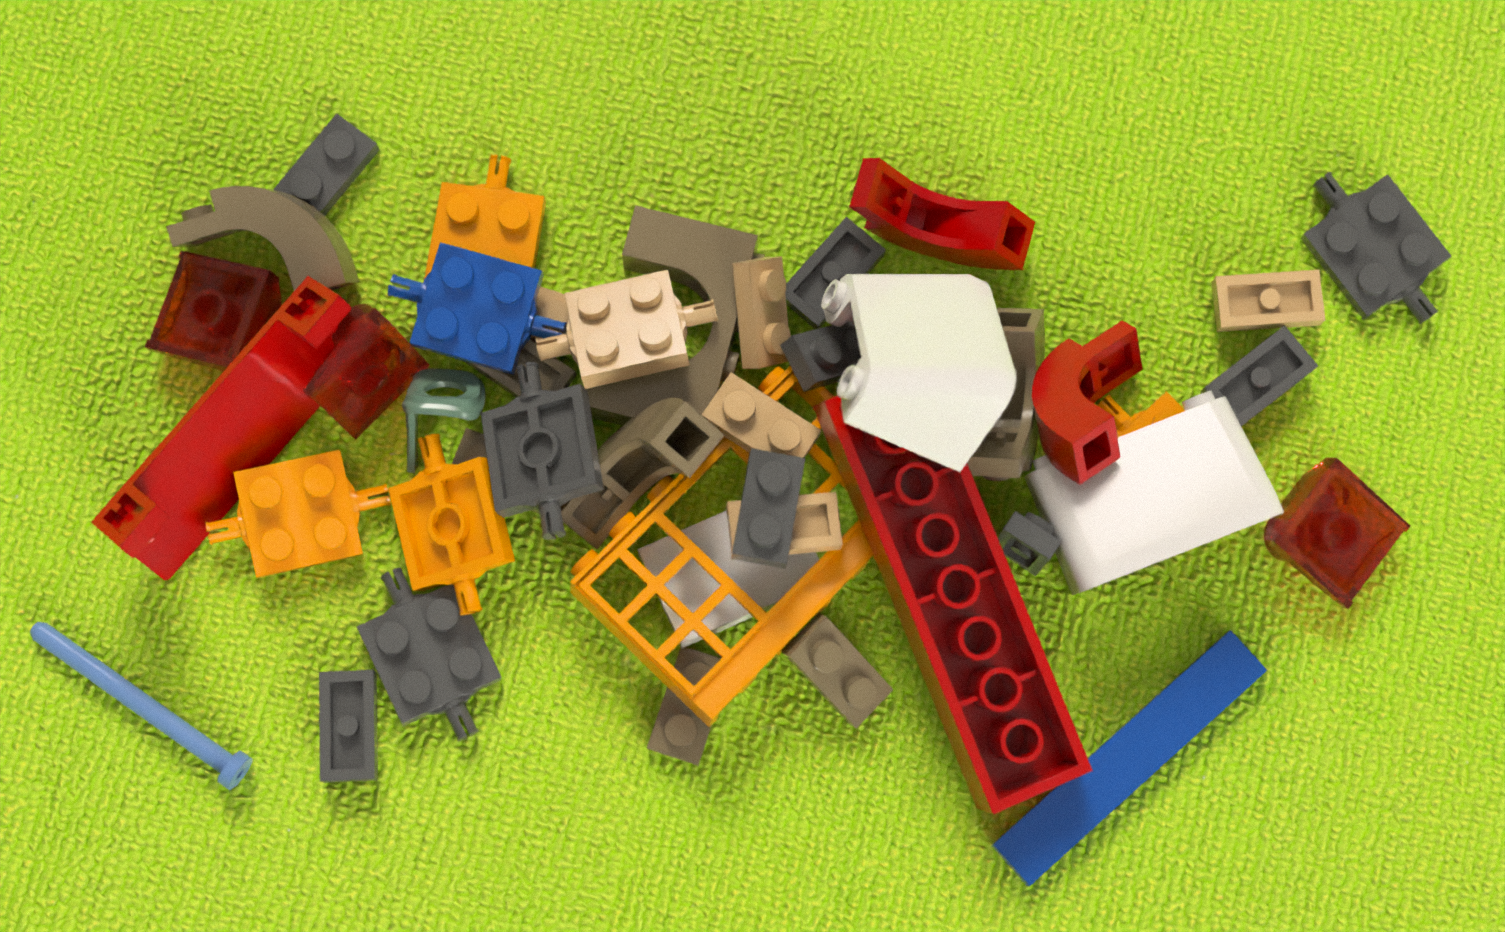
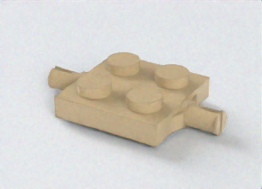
(626, 329)

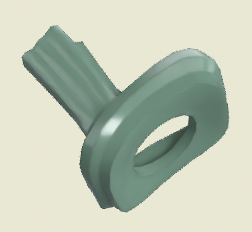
(417, 401)

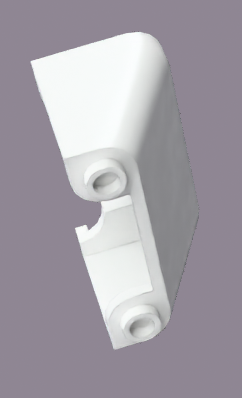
(929, 361)
(1164, 496)

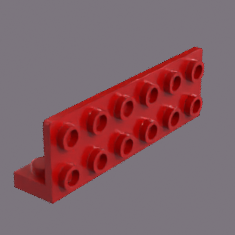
(230, 429)

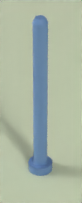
(231, 767)

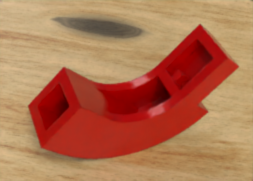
(939, 225)
(1072, 429)

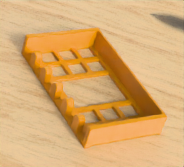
(771, 632)

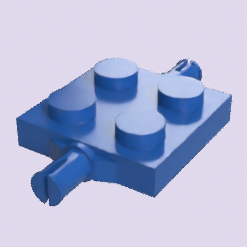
(476, 308)

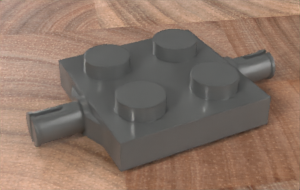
(1375, 247)
(541, 451)
(428, 654)

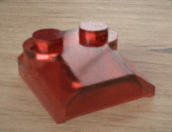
(213, 310)
(363, 370)
(1333, 530)

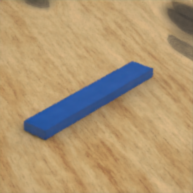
(1129, 758)

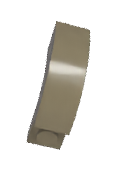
(296, 228)
(1014, 436)
(647, 448)

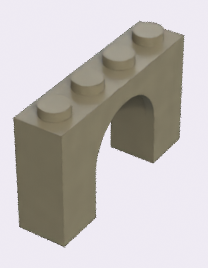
(702, 260)

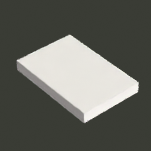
(694, 585)

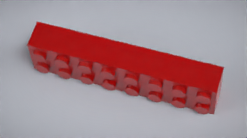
(960, 616)

